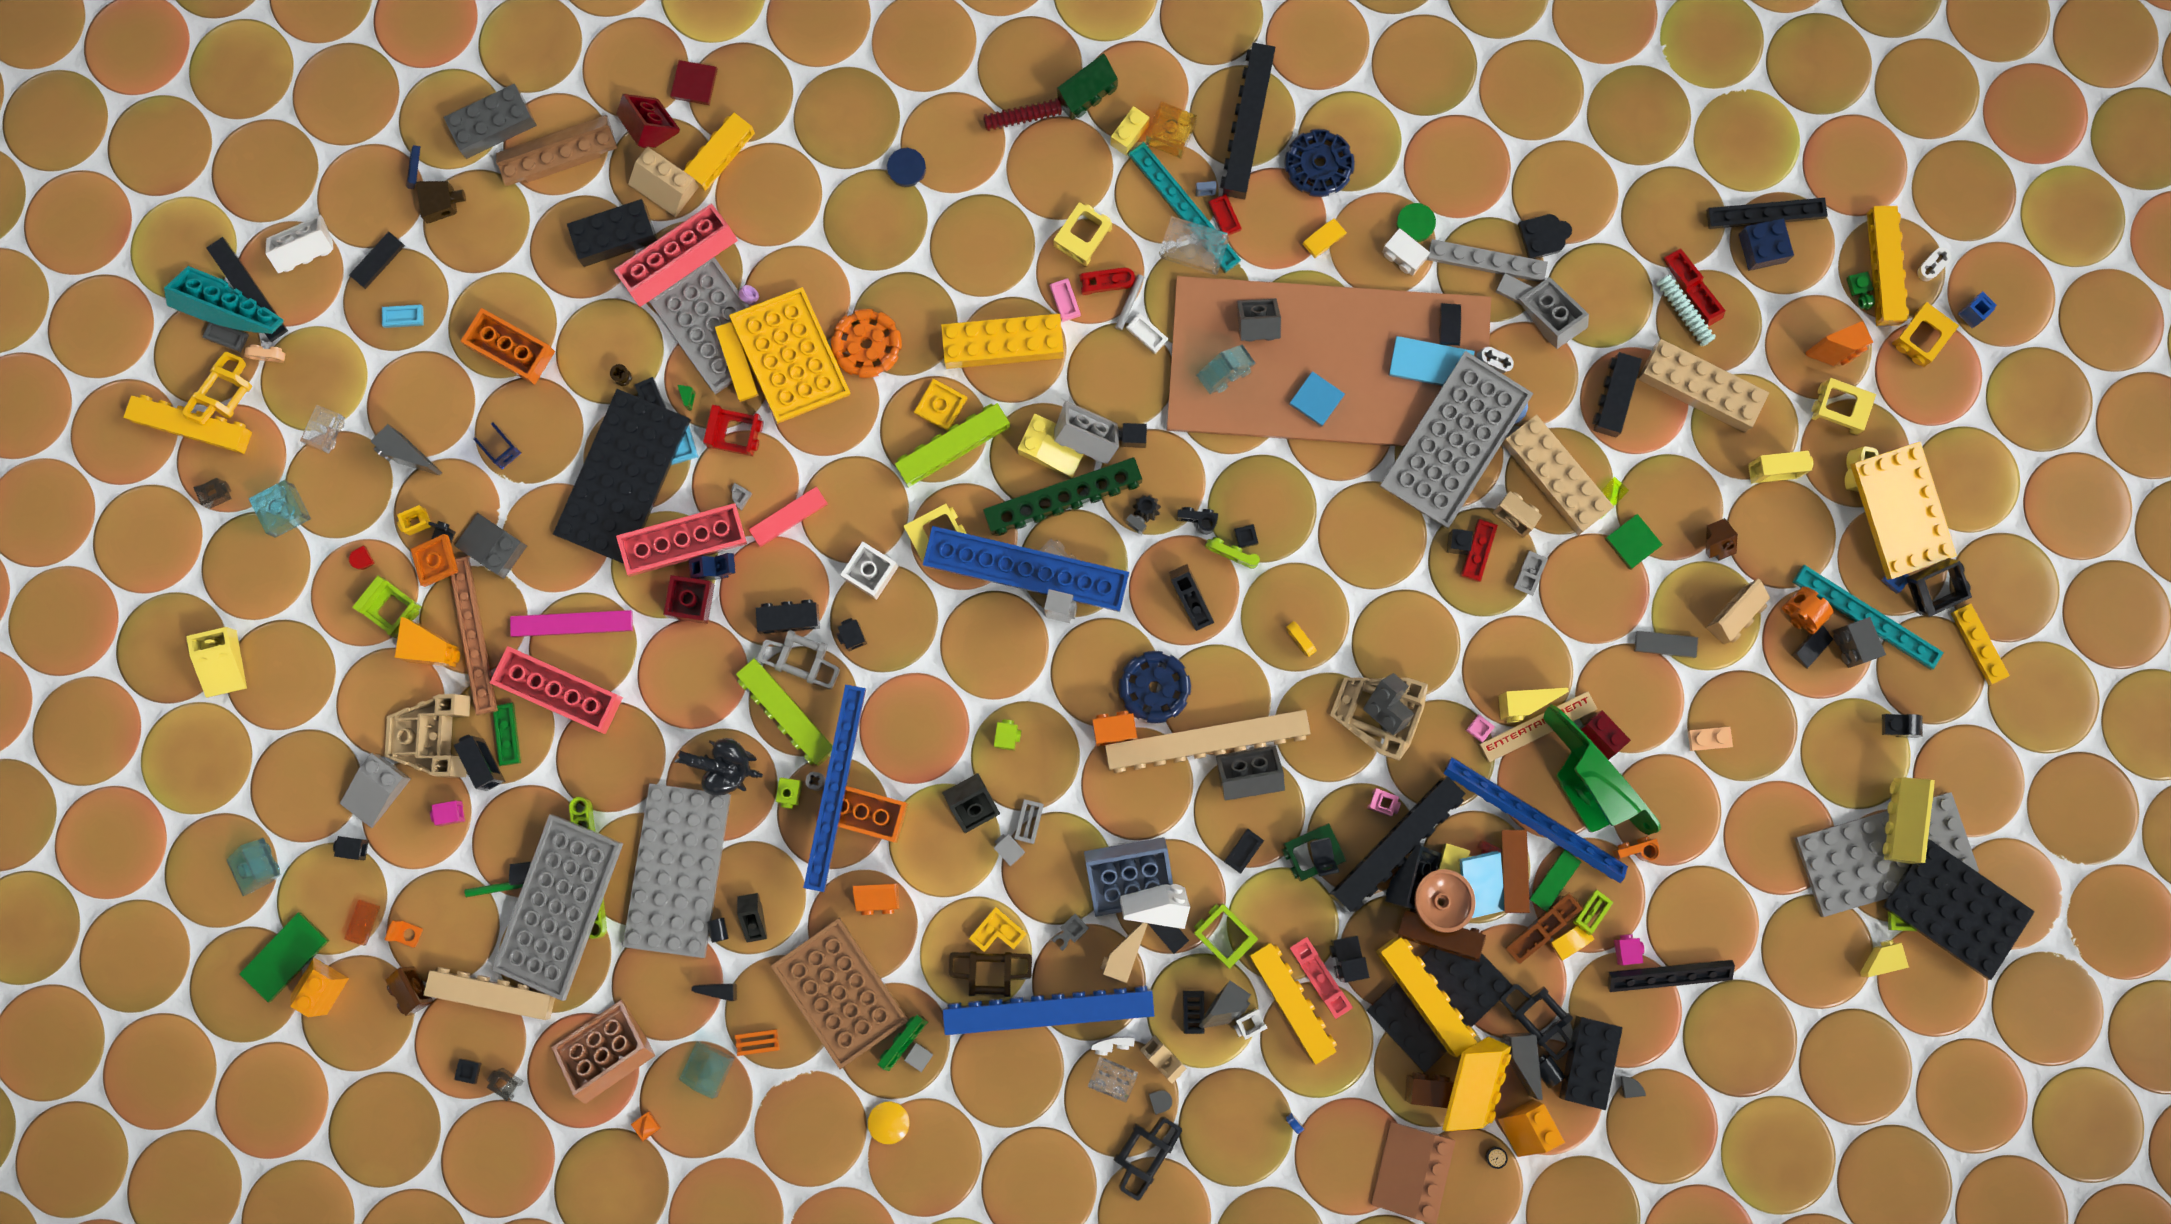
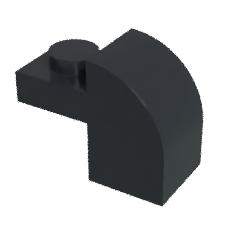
(1902, 725)

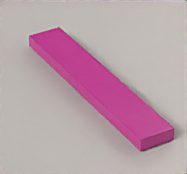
(571, 623)

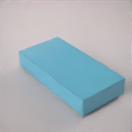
(402, 316)

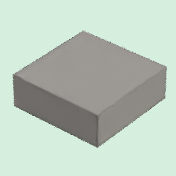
(918, 1057)

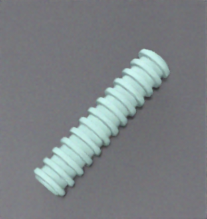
(1686, 310)

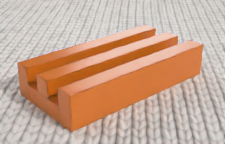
(739, 1045)

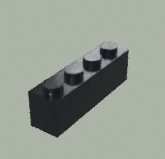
(1617, 394)

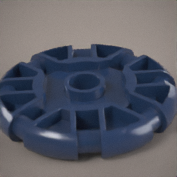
(1316, 173)
(1159, 675)

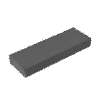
(1666, 644)

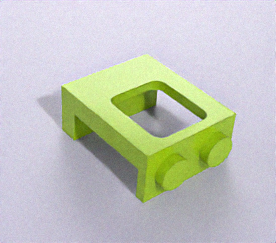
(375, 598)

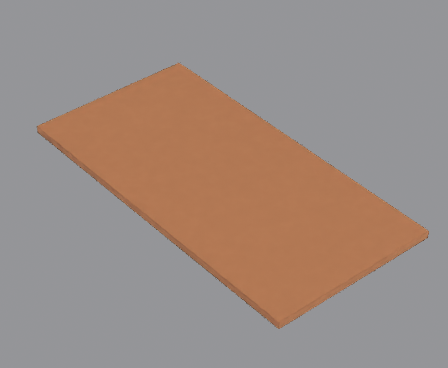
(1324, 329)

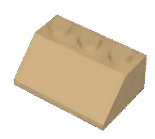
(662, 182)
(1739, 612)

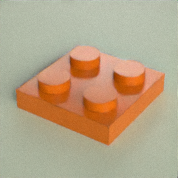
(434, 560)

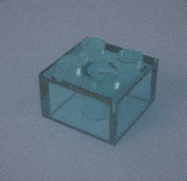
(279, 508)

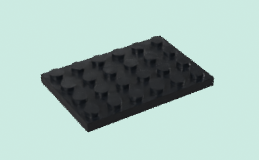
(1959, 910)
(1471, 988)

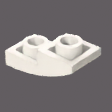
(1106, 1045)

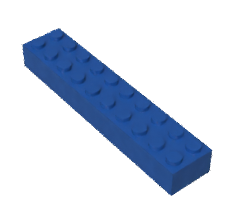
(1048, 1012)

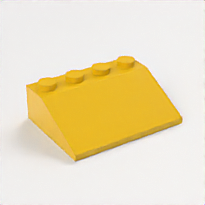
(1477, 1085)

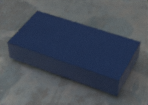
(413, 167)

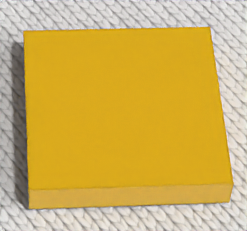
(940, 405)

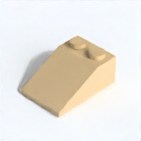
(1122, 958)

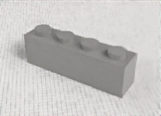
(1060, 606)

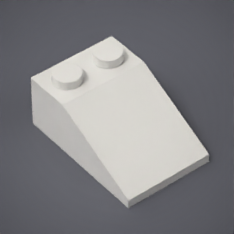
(1157, 905)

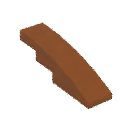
(1544, 928)

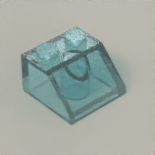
(253, 866)
(706, 1070)

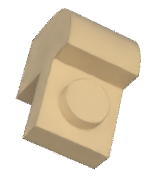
(1163, 1059)

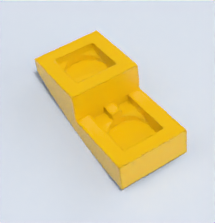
(1324, 238)
(1571, 942)

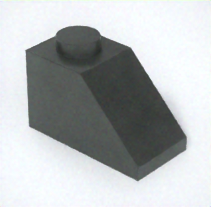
(751, 917)

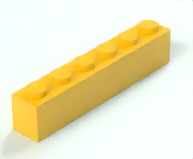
(1887, 265)
(171, 420)
(1292, 1003)

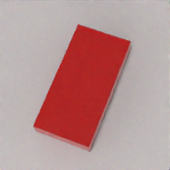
(1224, 215)

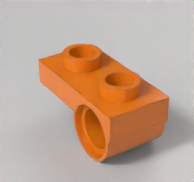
(1626, 849)

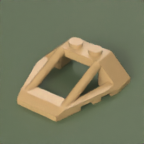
(1394, 745)

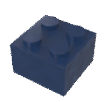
(1766, 244)

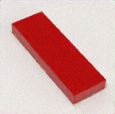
(1480, 549)

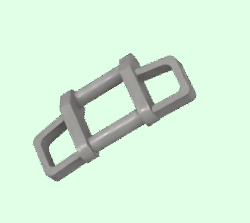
(787, 646)

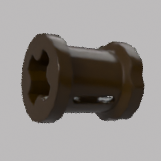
(615, 374)

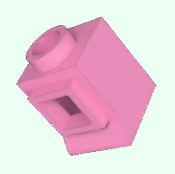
(1377, 799)

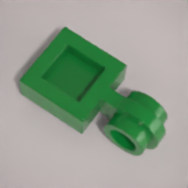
(1860, 285)

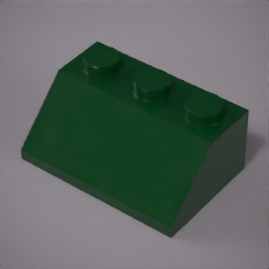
(1087, 87)

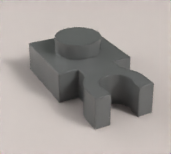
(1073, 930)

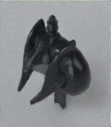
(726, 770)

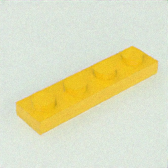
(1980, 644)

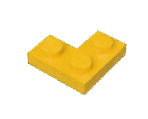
(995, 926)

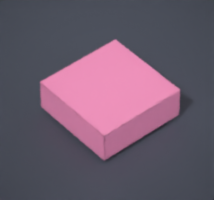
(1480, 728)

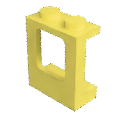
(1074, 246)
(1861, 410)
(917, 534)

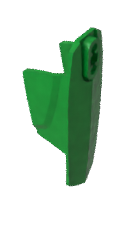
(1594, 784)

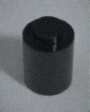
(1549, 1071)

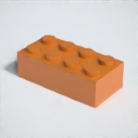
(508, 346)
(872, 814)

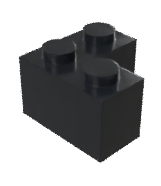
(1349, 959)

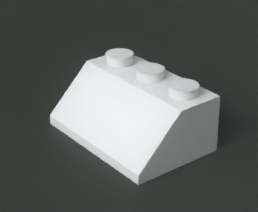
(299, 244)

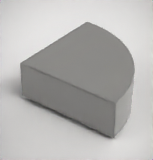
(740, 496)

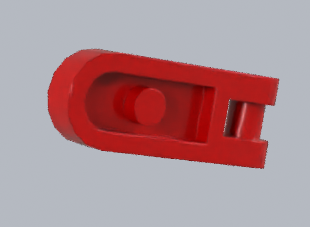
(1107, 280)

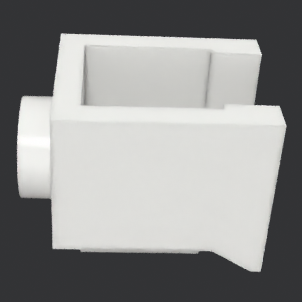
(1257, 1020)

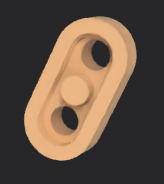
(272, 354)

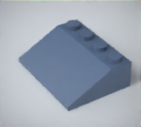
(1126, 870)

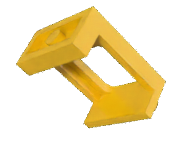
(1938, 321)

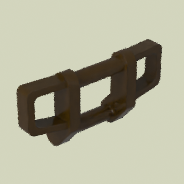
(978, 957)

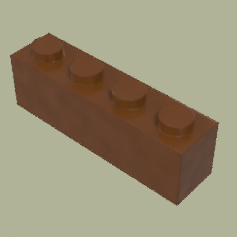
(1462, 942)

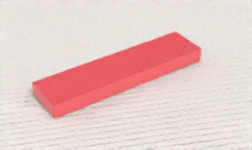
(788, 516)

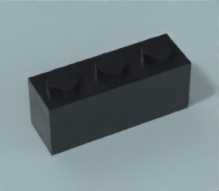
(787, 617)

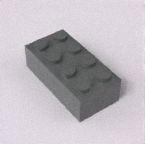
(490, 121)

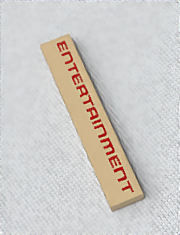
(1534, 728)

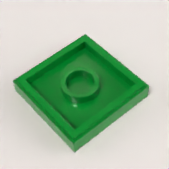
(1633, 541)

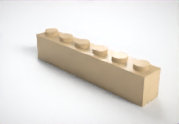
(488, 994)

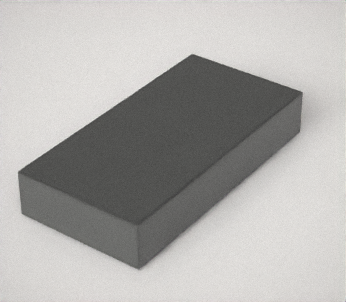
(226, 336)

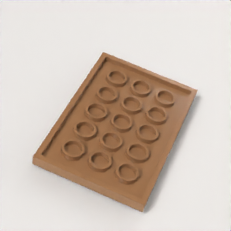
(839, 993)

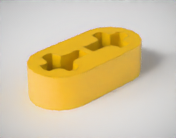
(1301, 639)

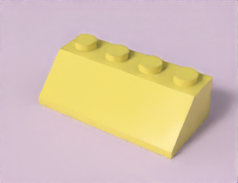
(1908, 820)

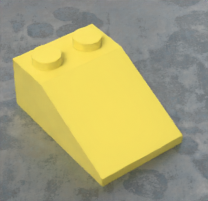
(1041, 448)
(1519, 704)

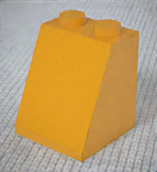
(423, 646)
(317, 989)
(1530, 1129)

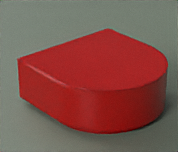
(361, 558)

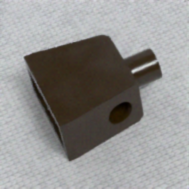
(438, 200)

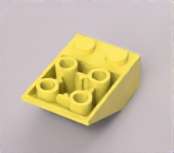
(217, 661)

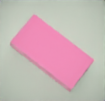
(1065, 300)

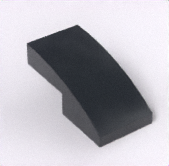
(1450, 324)

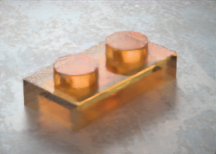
(362, 922)

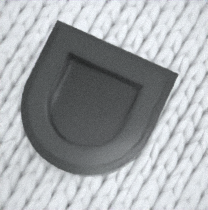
(1161, 1101)

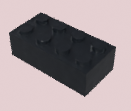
(612, 233)
(1591, 1063)

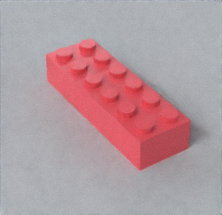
(675, 255)
(681, 540)
(556, 690)

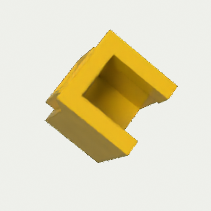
(416, 512)

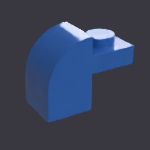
(1977, 310)

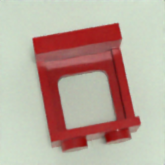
(718, 426)

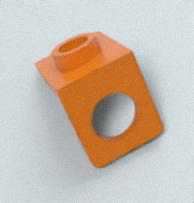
(396, 931)

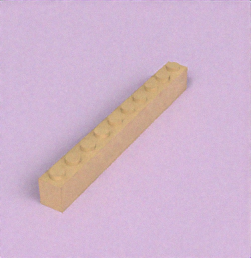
(1207, 740)

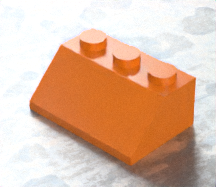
(1842, 345)

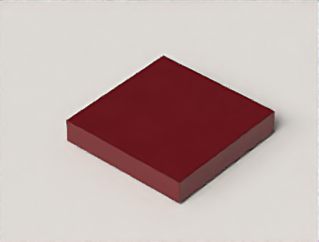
(694, 82)

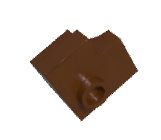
(1721, 540)

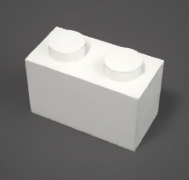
(1405, 252)

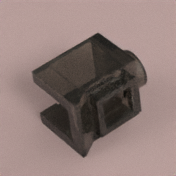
(222, 495)
(512, 1083)

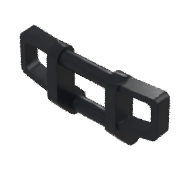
(1542, 1038)
(1146, 1176)

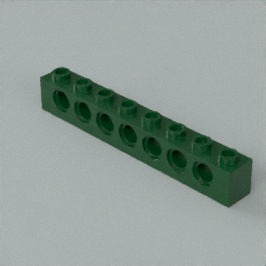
(1032, 500)

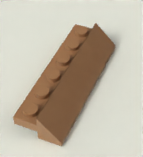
(556, 151)

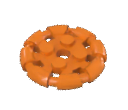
(862, 332)

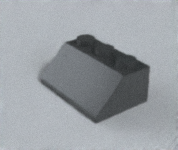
(1250, 773)

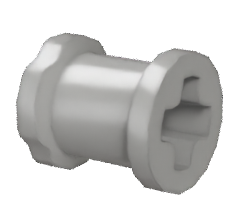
(809, 779)

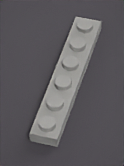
(1487, 260)

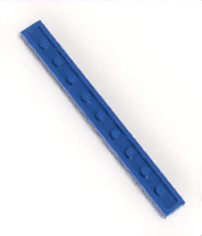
(834, 788)
(1536, 820)

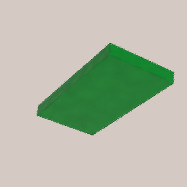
(284, 957)

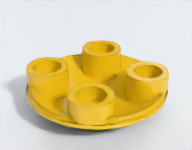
(888, 1122)

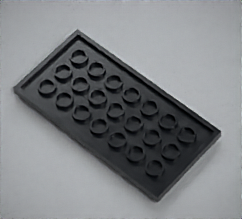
(621, 474)

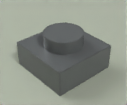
(1136, 523)

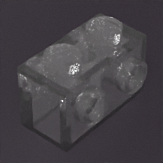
(1113, 1079)

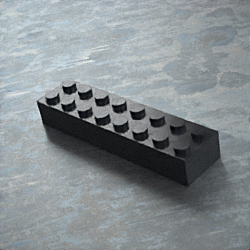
(1397, 843)

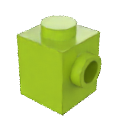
(1007, 735)
(788, 792)

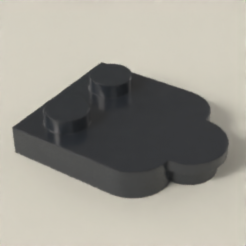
(1544, 235)

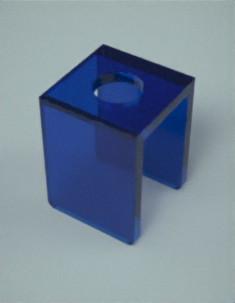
(513, 451)

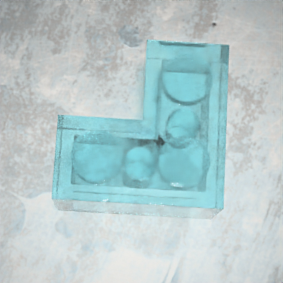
(1225, 368)

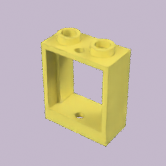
(1780, 467)

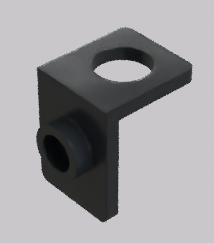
(442, 528)
(1323, 856)

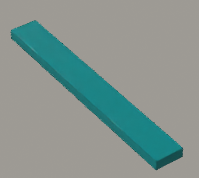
(1175, 196)
(1858, 610)

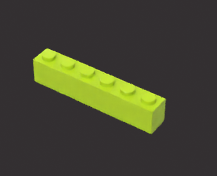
(952, 444)
(785, 711)

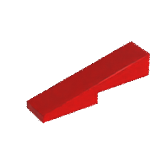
(1693, 286)

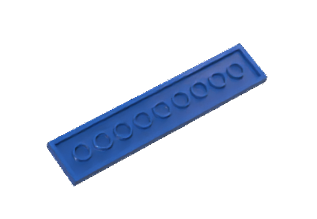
(1025, 568)

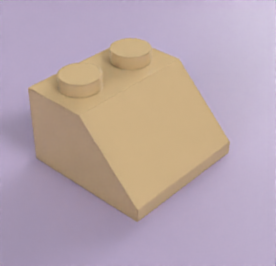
(1517, 514)

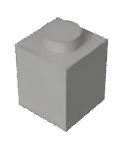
(1008, 849)

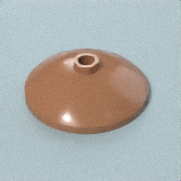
(1456, 896)

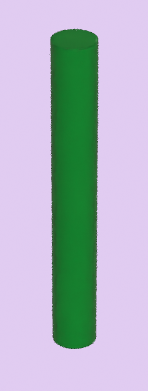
(490, 889)

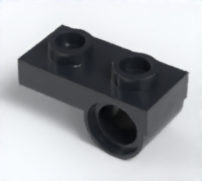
(1188, 514)

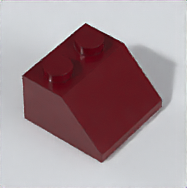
(1605, 734)

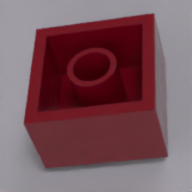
(689, 599)

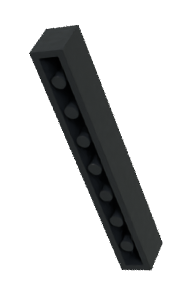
(1248, 121)

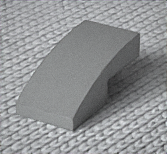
(1530, 573)

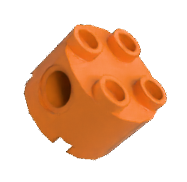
(1807, 610)

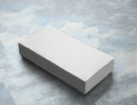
(1147, 333)

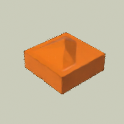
(645, 1126)

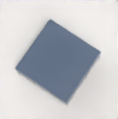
(1206, 188)

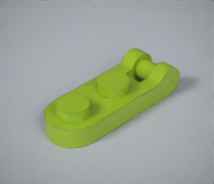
(1233, 553)

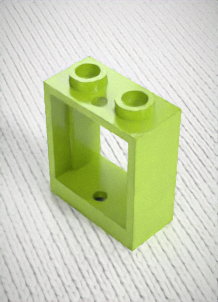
(1240, 950)

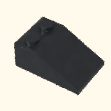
(1405, 881)

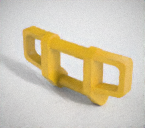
(212, 404)

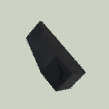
(1191, 597)

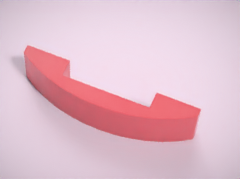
(1320, 978)

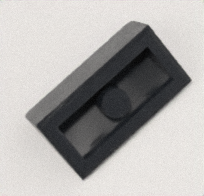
(1812, 647)

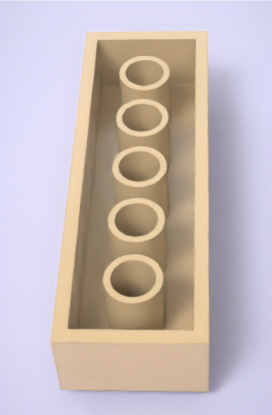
(1703, 386)
(1557, 475)

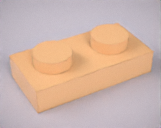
(1710, 738)

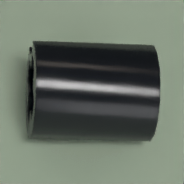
(718, 930)

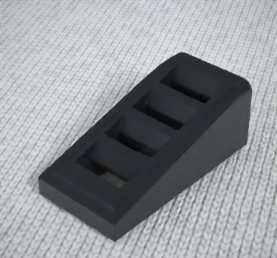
(720, 991)
(1193, 1030)

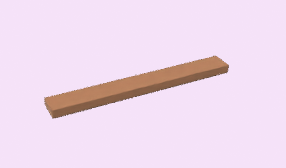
(473, 638)

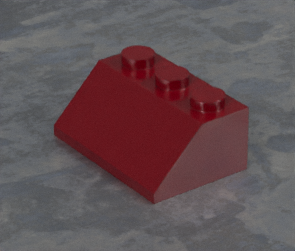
(646, 120)

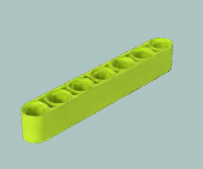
(577, 818)

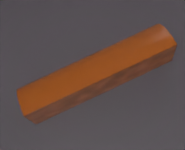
(1515, 871)

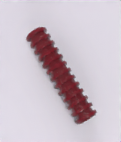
(1022, 114)

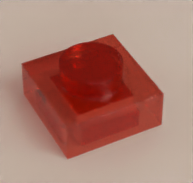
(1486, 847)

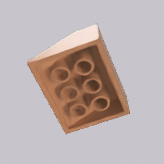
(602, 1052)
(1413, 1172)

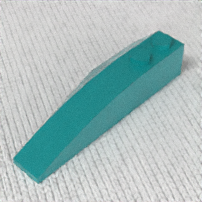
(217, 303)

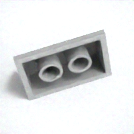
(1086, 433)

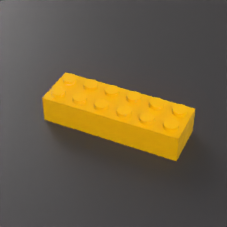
(1002, 341)
(1426, 997)

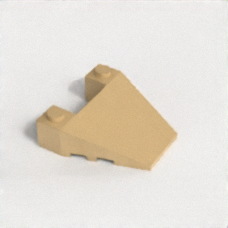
(424, 734)

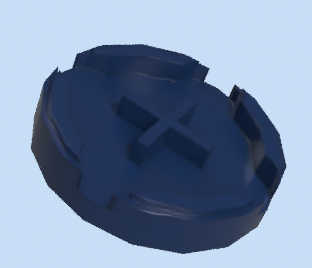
(906, 167)

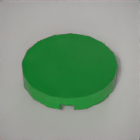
(1417, 221)

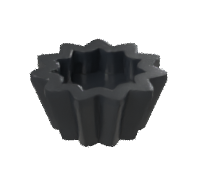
(1147, 507)

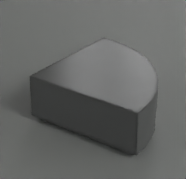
(1631, 1088)

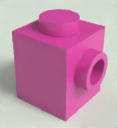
(1629, 950)

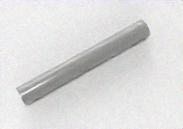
(1129, 302)

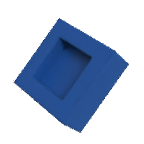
(1896, 584)

